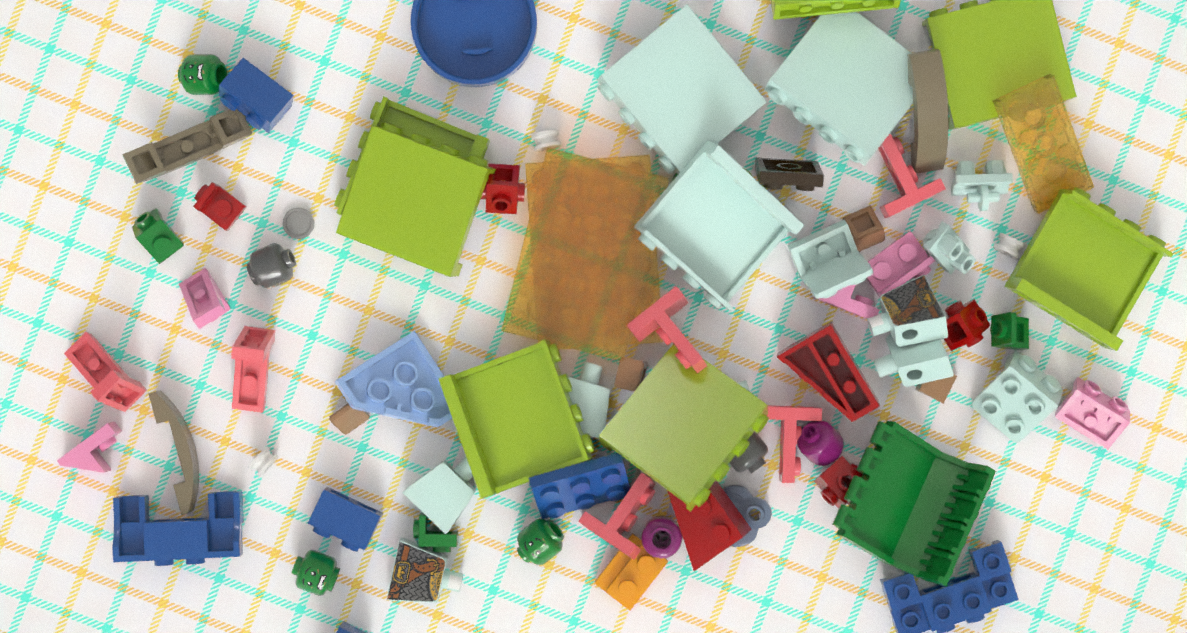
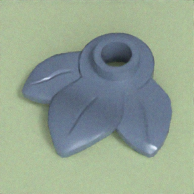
(744, 503)

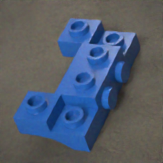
(180, 538)
(961, 600)

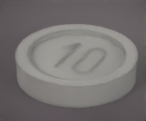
(298, 223)

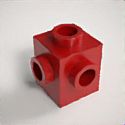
(500, 195)
(965, 324)
(832, 479)

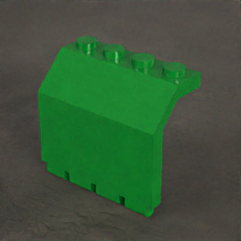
(912, 503)

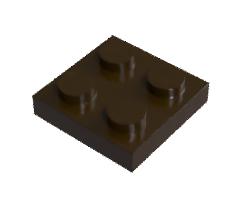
(780, 172)

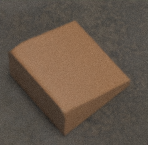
(865, 228)
(630, 374)
(937, 389)
(348, 419)

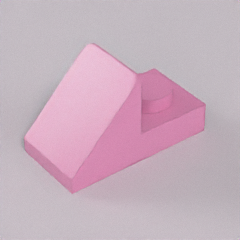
(203, 298)
(860, 306)
(86, 453)

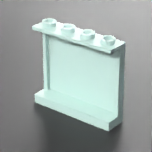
(846, 83)
(680, 90)
(715, 224)

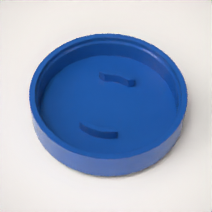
(474, 39)

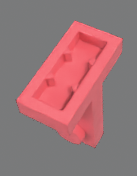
(904, 178)
(659, 316)
(251, 368)
(103, 373)
(790, 464)
(623, 517)

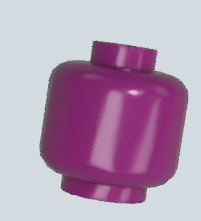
(820, 443)
(658, 547)

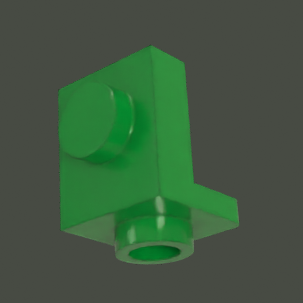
(156, 235)
(1009, 331)
(436, 539)

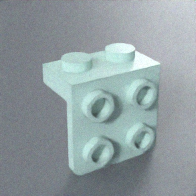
(829, 260)
(1018, 397)

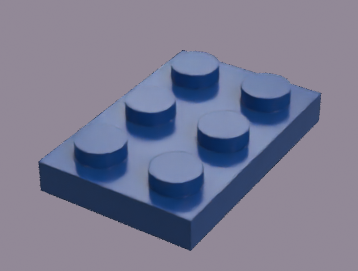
(580, 486)

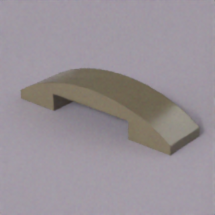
(930, 110)
(187, 146)
(187, 490)

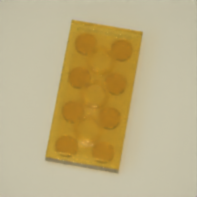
(1042, 141)

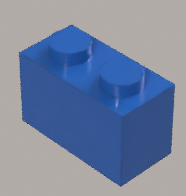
(255, 96)
(344, 519)

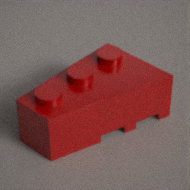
(831, 370)
(709, 527)

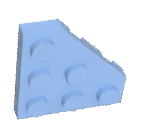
(399, 384)

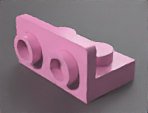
(898, 264)
(1094, 413)

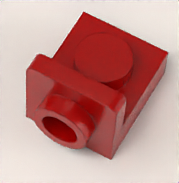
(218, 205)

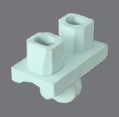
(981, 187)
(948, 249)

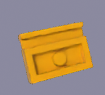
(630, 578)

